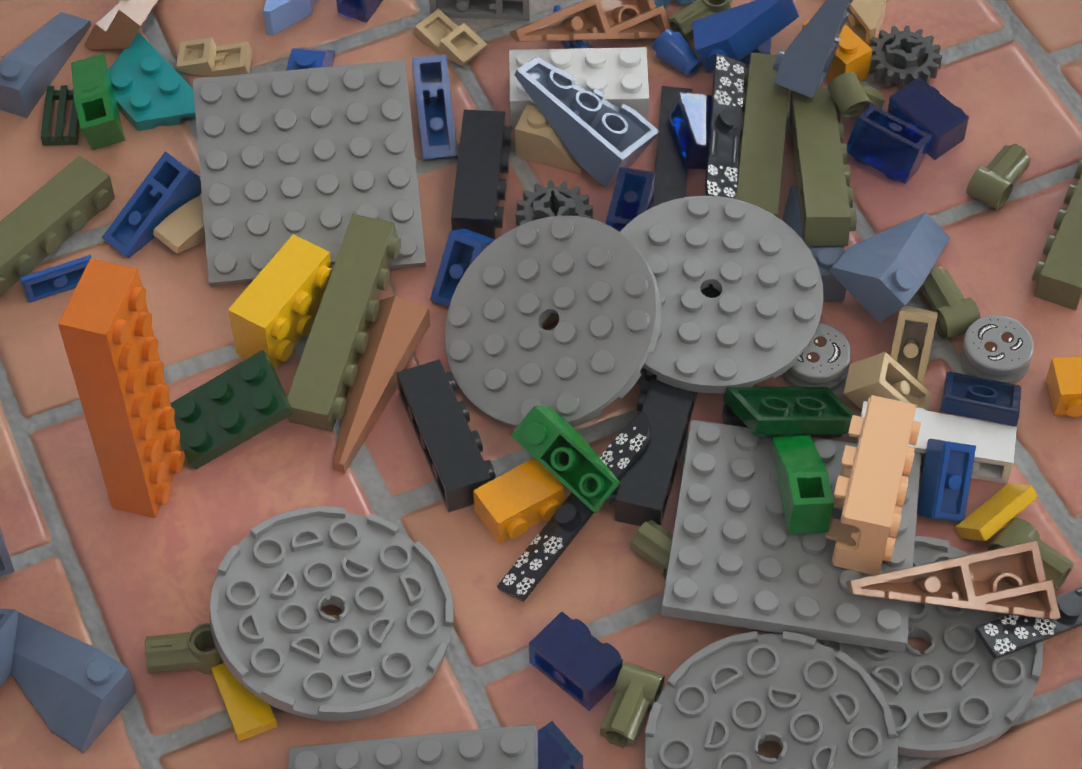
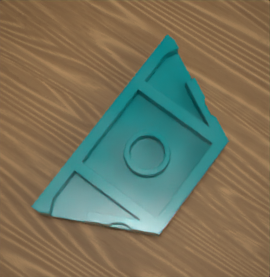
(149, 88)

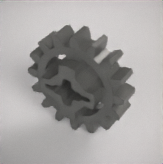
(904, 57)
(551, 202)

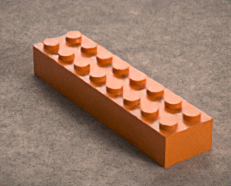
(122, 386)

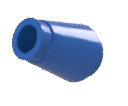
(676, 52)

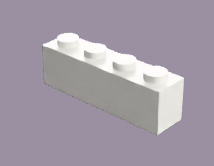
(992, 440)

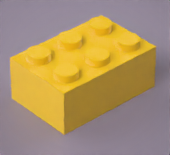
(281, 301)

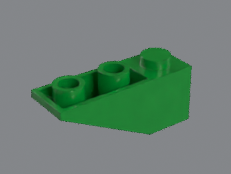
(96, 102)
(566, 456)
(802, 484)

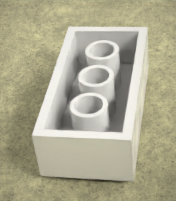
(614, 71)

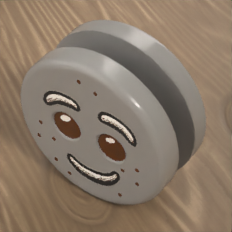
(997, 349)
(823, 362)

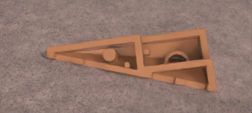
(597, 22)
(120, 25)
(389, 348)
(991, 581)

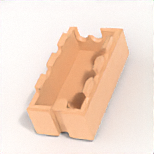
(873, 485)

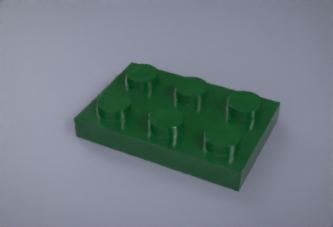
(230, 409)
(790, 410)

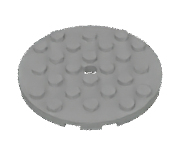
(765, 285)
(603, 333)
(319, 666)
(770, 690)
(955, 690)

